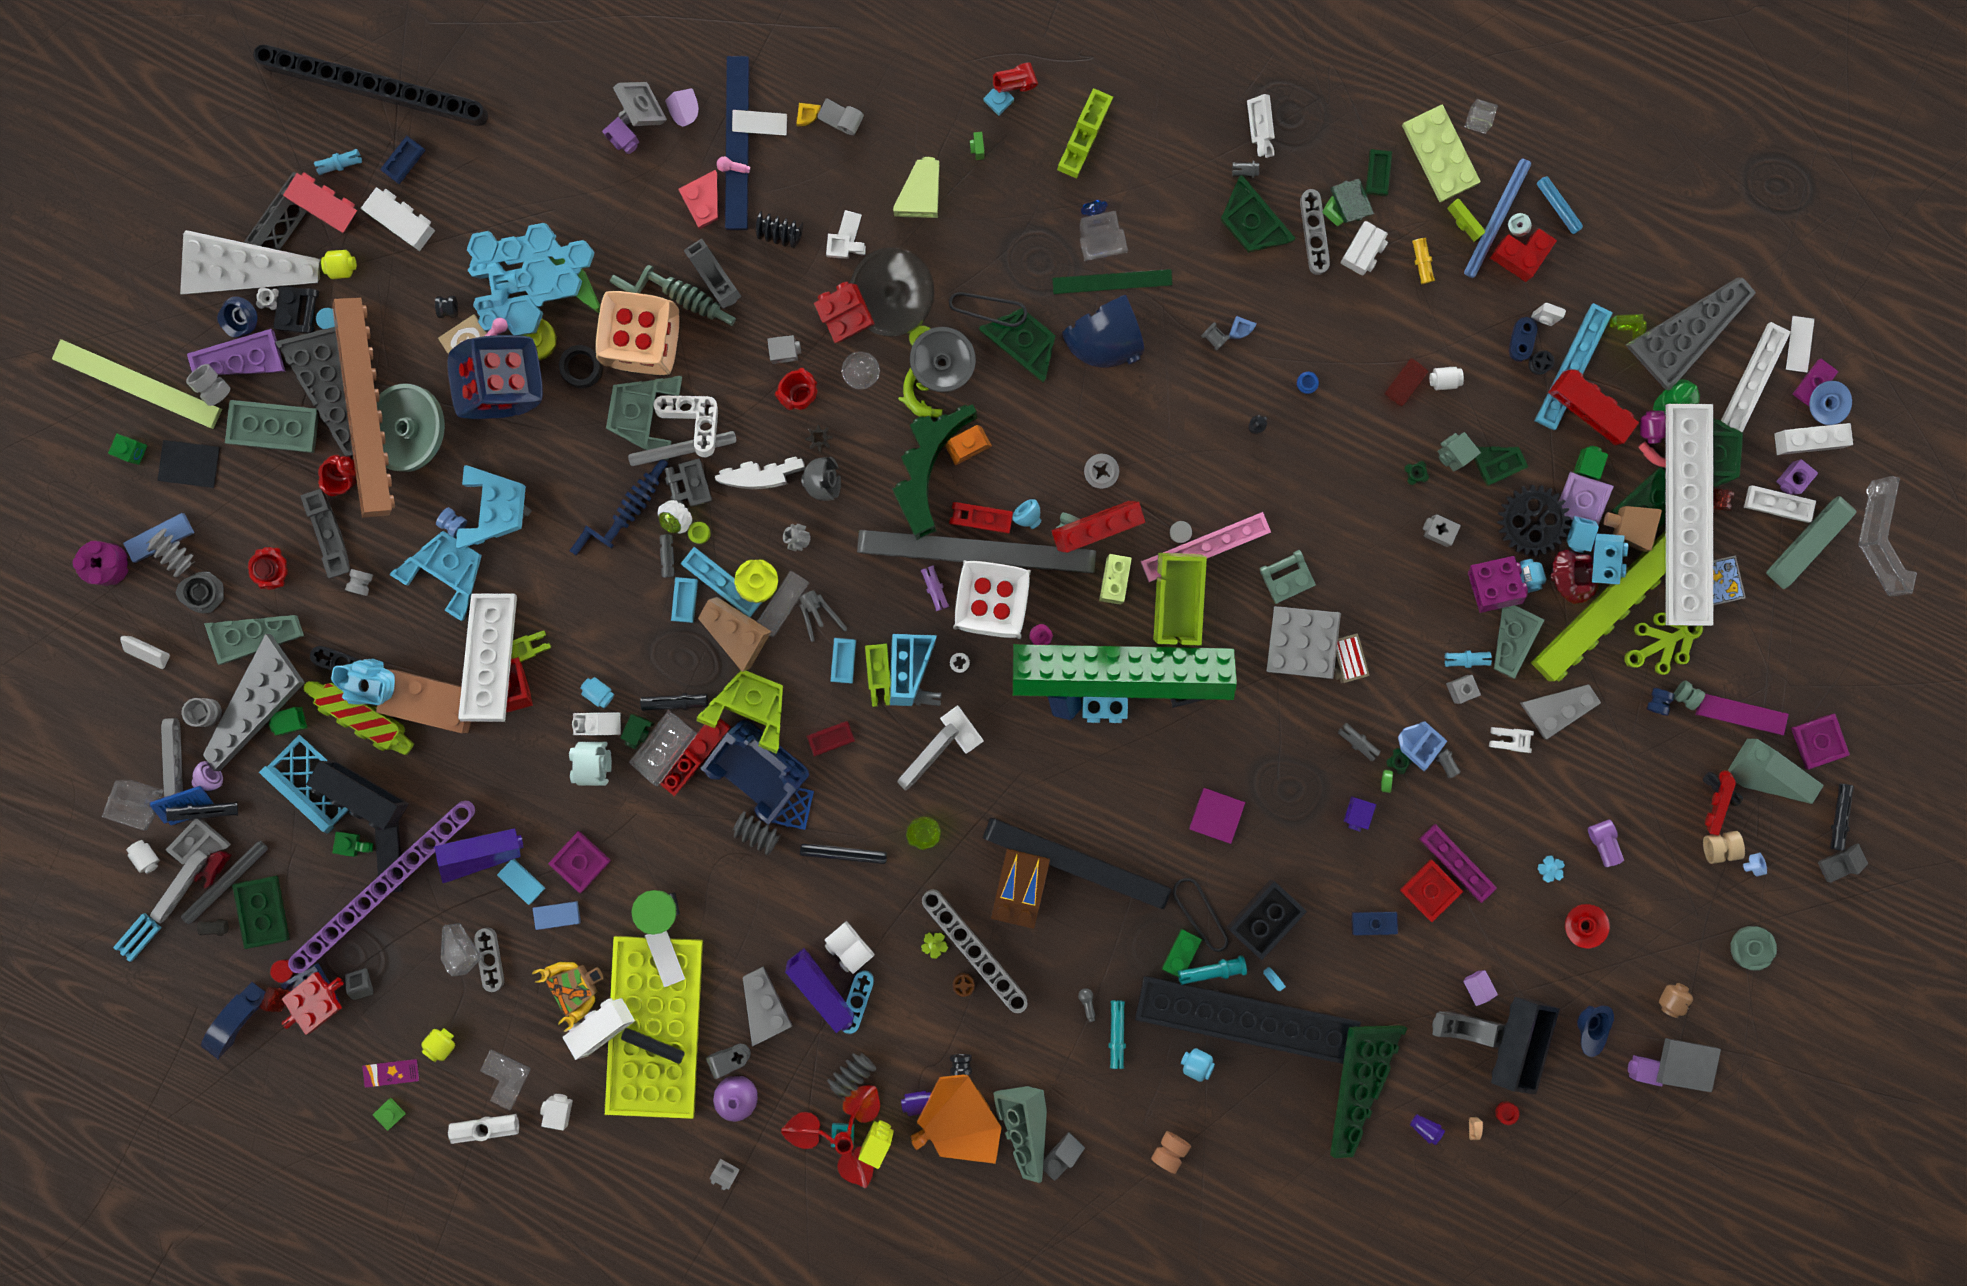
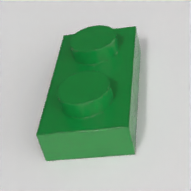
(1181, 952)

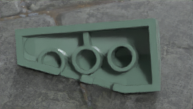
(1768, 771)

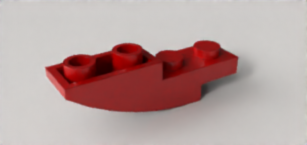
(694, 756)

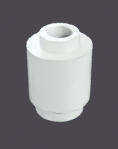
(1446, 378)
(143, 857)

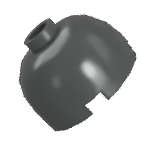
(821, 479)

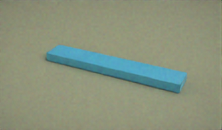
(1577, 359)

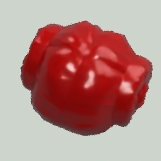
(797, 390)
(337, 475)
(268, 568)

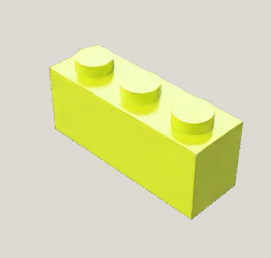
(876, 1144)

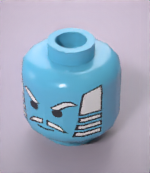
(1532, 575)

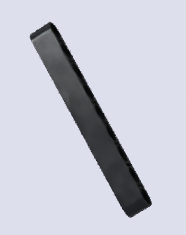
(1078, 863)

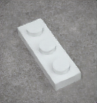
(1780, 504)

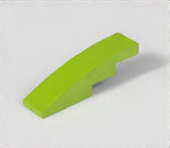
(1085, 133)

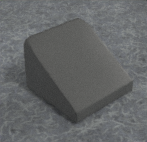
(358, 984)

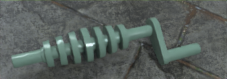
(685, 295)

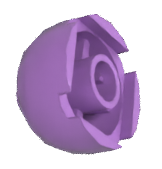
(735, 1098)

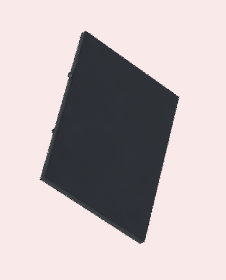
(188, 463)

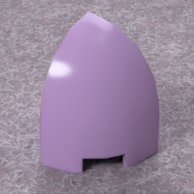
(683, 106)

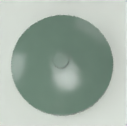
(411, 426)

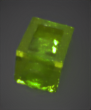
(1625, 322)

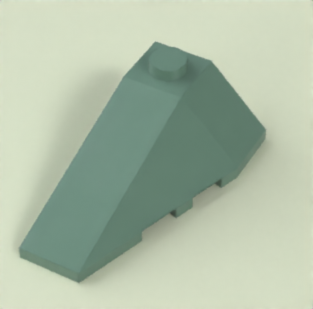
(1025, 1120)

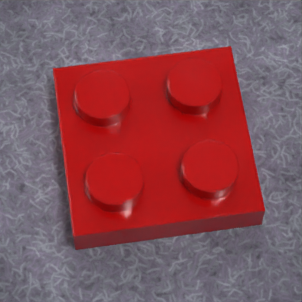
(1431, 890)

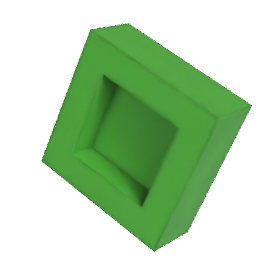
(977, 146)
(1332, 212)
(389, 1114)

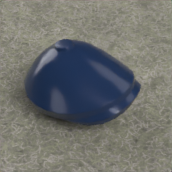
(237, 317)

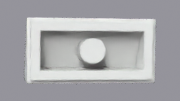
(144, 651)

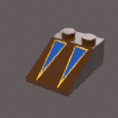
(1020, 888)

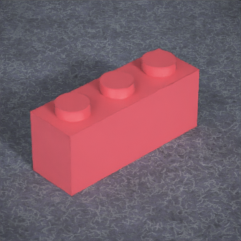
(320, 202)

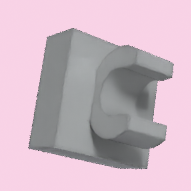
(724, 1174)

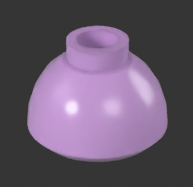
(206, 778)

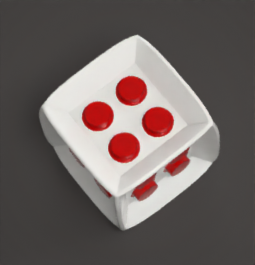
(991, 599)

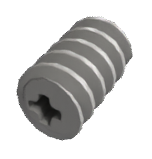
(170, 552)

